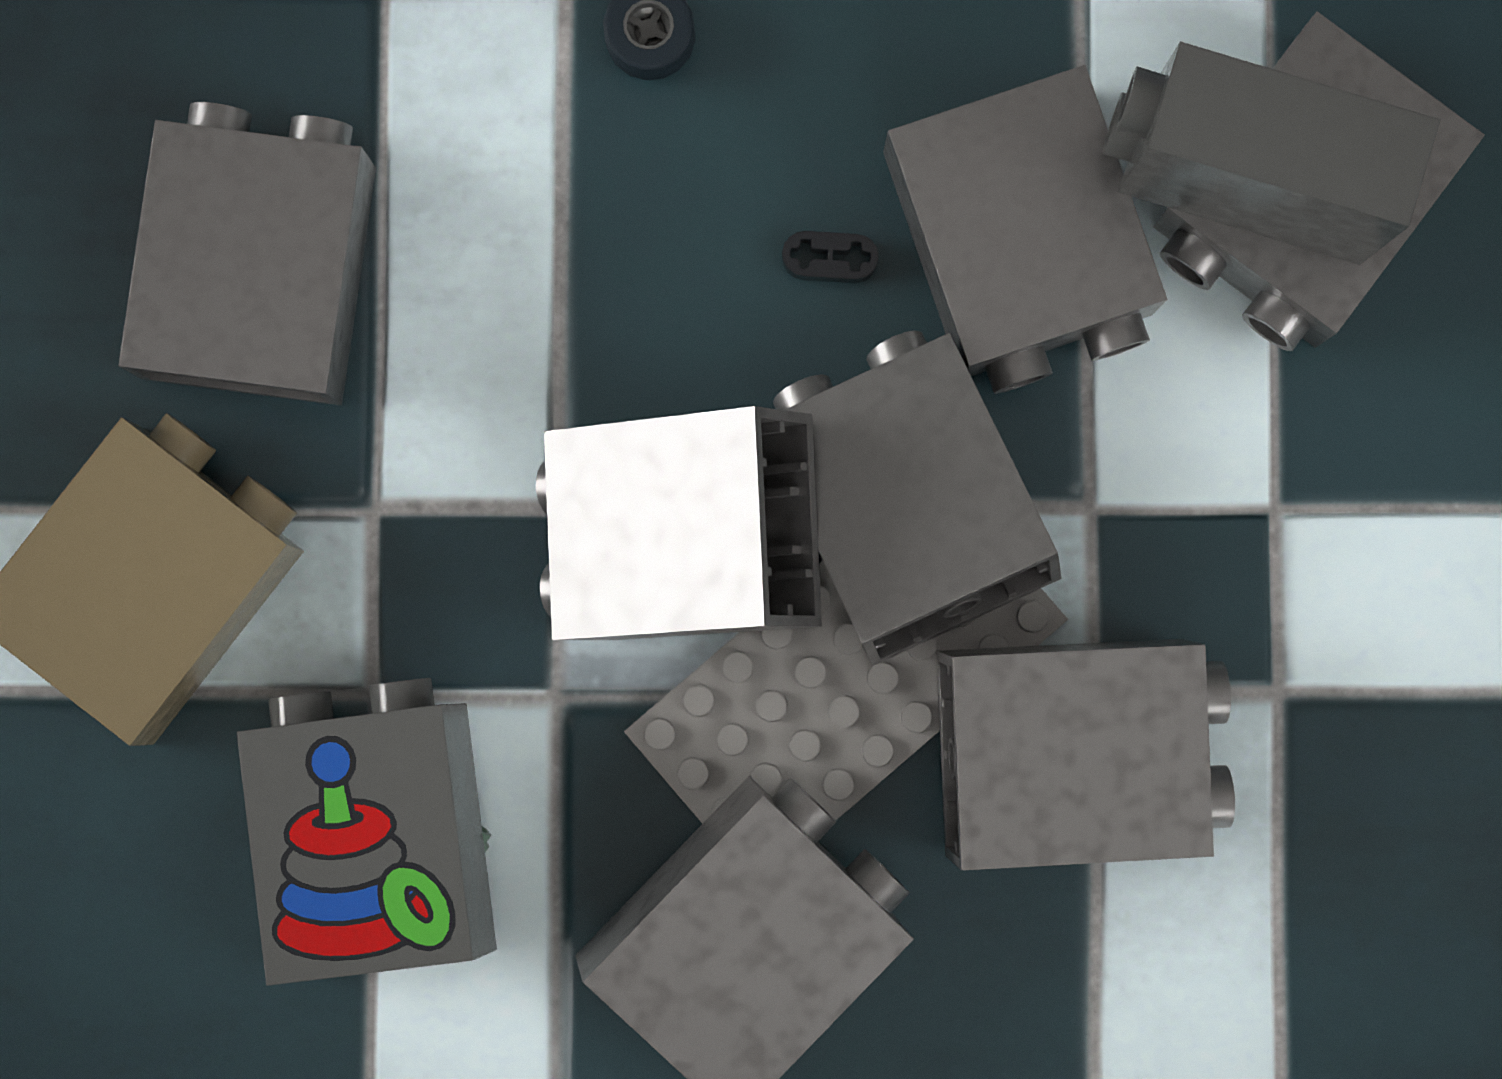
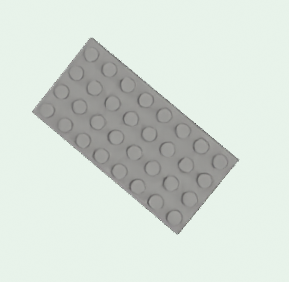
(813, 706)

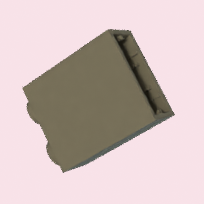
(142, 577)

